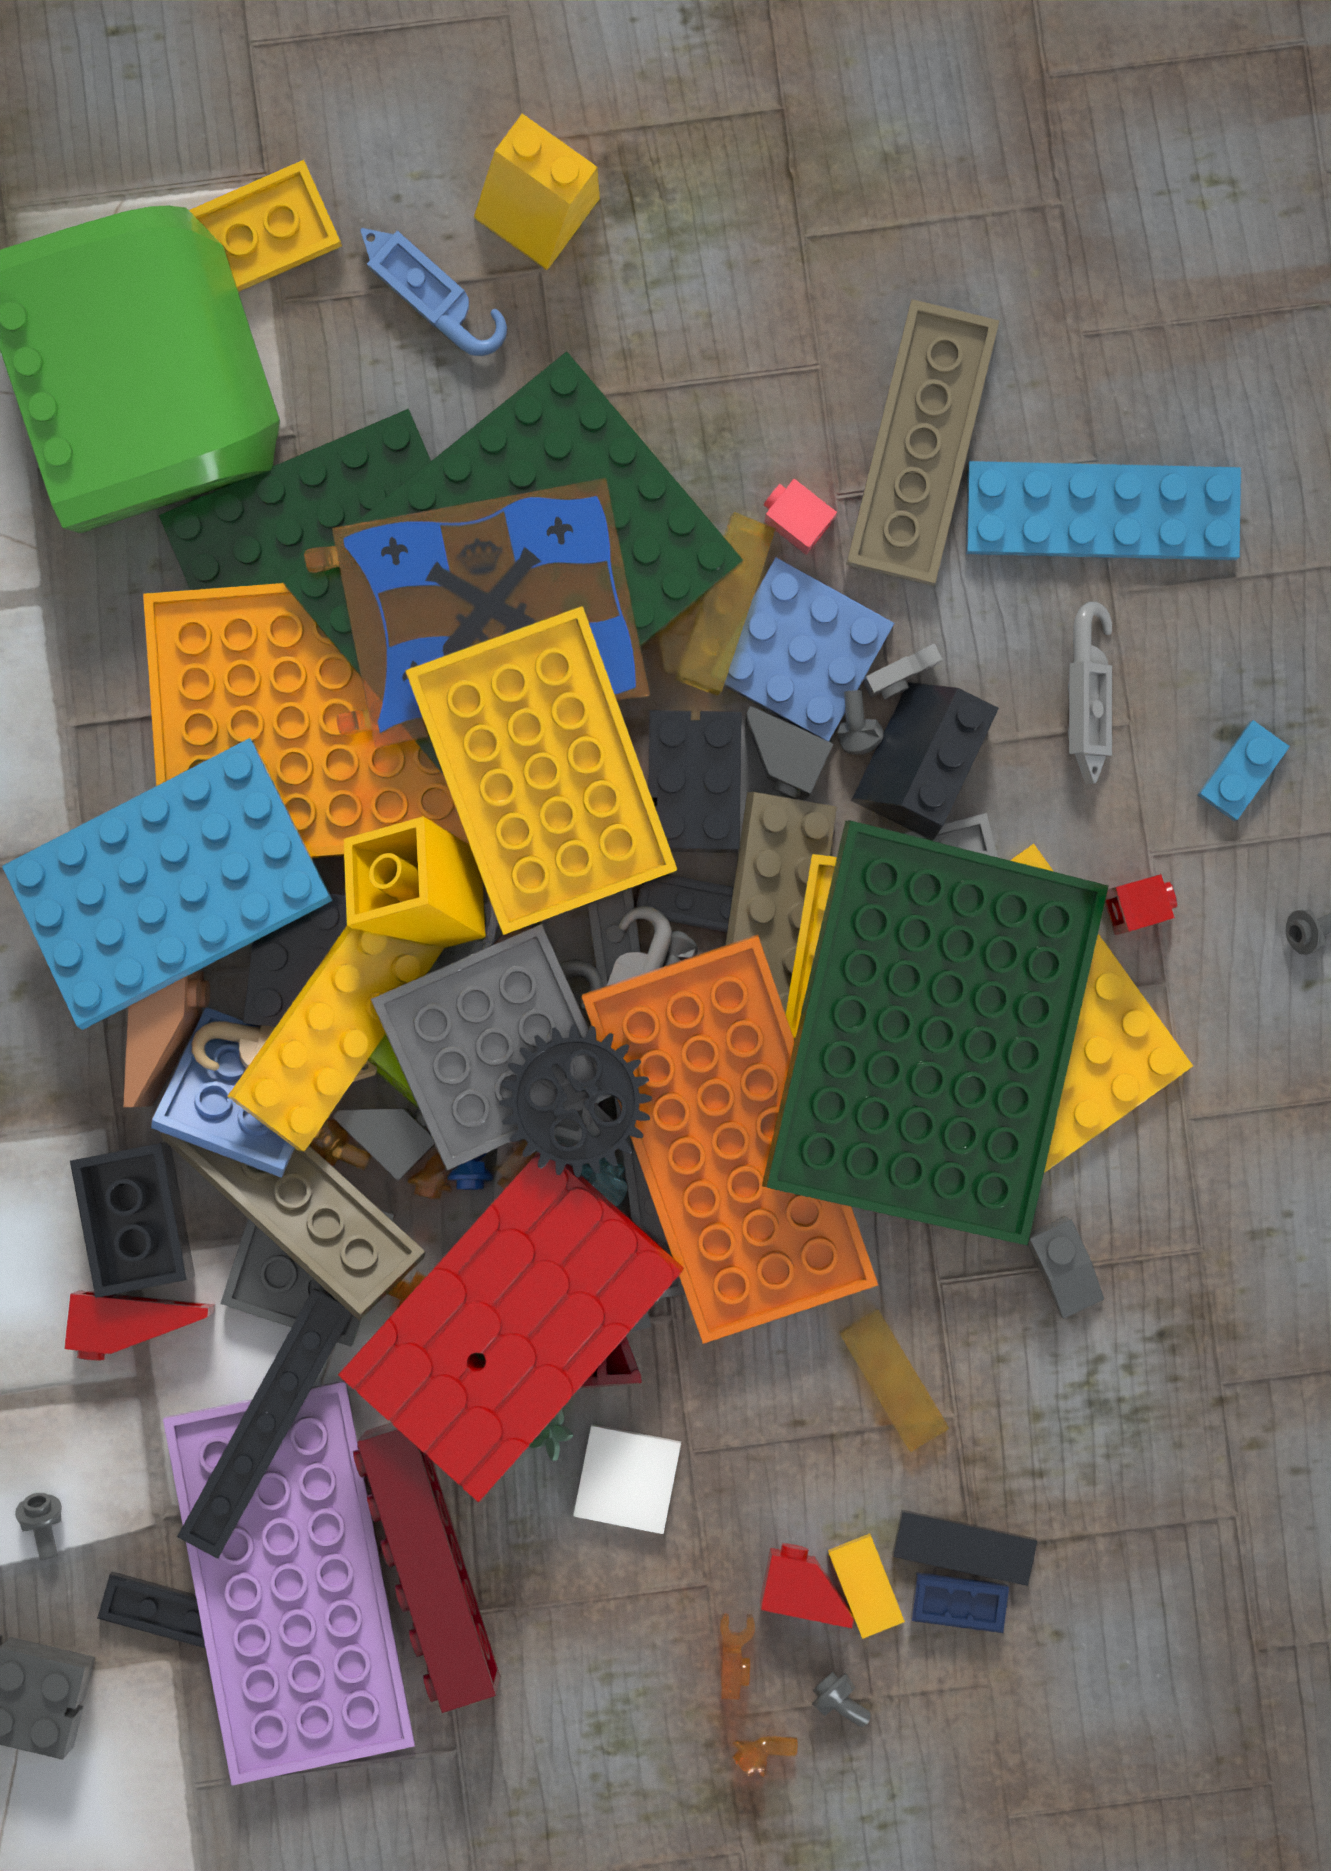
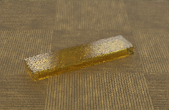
(725, 608)

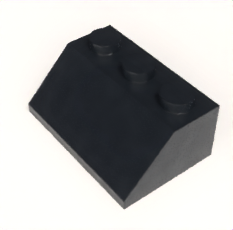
(925, 756)

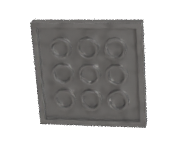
(464, 1029)

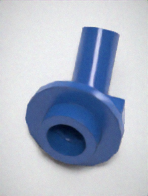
(470, 1174)

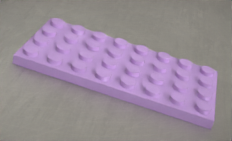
(295, 1598)

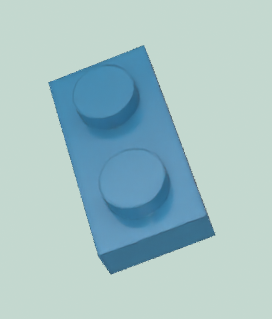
(1243, 770)

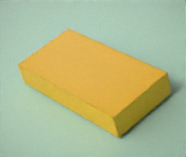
(866, 1586)

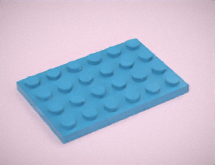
(166, 884)

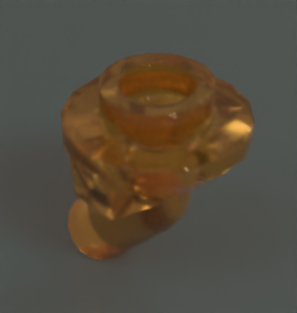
(332, 1144)
(431, 1179)
(753, 1755)

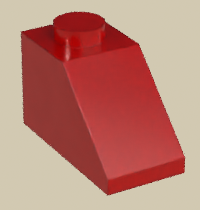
(1140, 904)
(801, 1588)

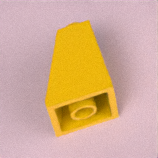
(536, 192)
(414, 884)

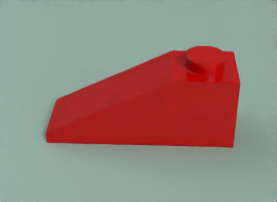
(120, 1321)

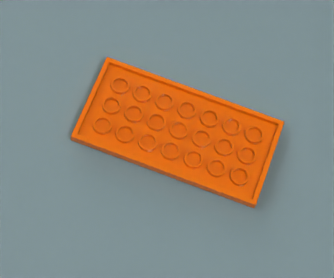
(717, 1075)

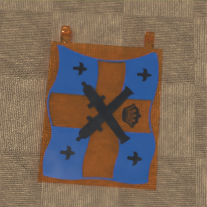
(472, 574)

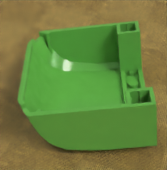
(133, 365)

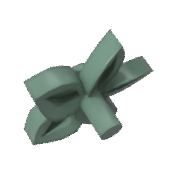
(552, 1435)

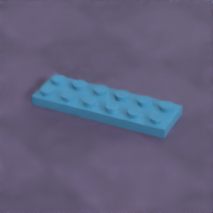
(1103, 510)

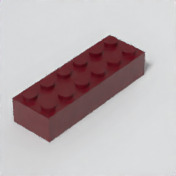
(429, 1568)

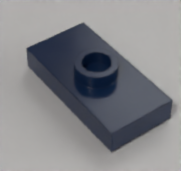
(959, 1602)

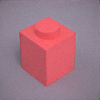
(798, 515)

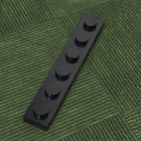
(265, 1423)

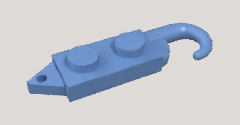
(428, 290)

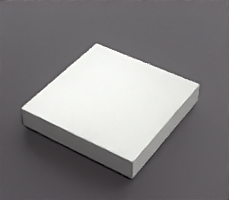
(627, 1478)

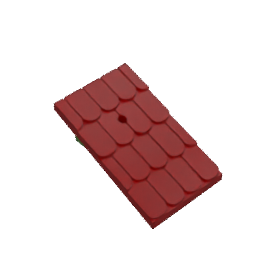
(511, 1324)

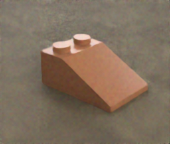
(158, 1034)

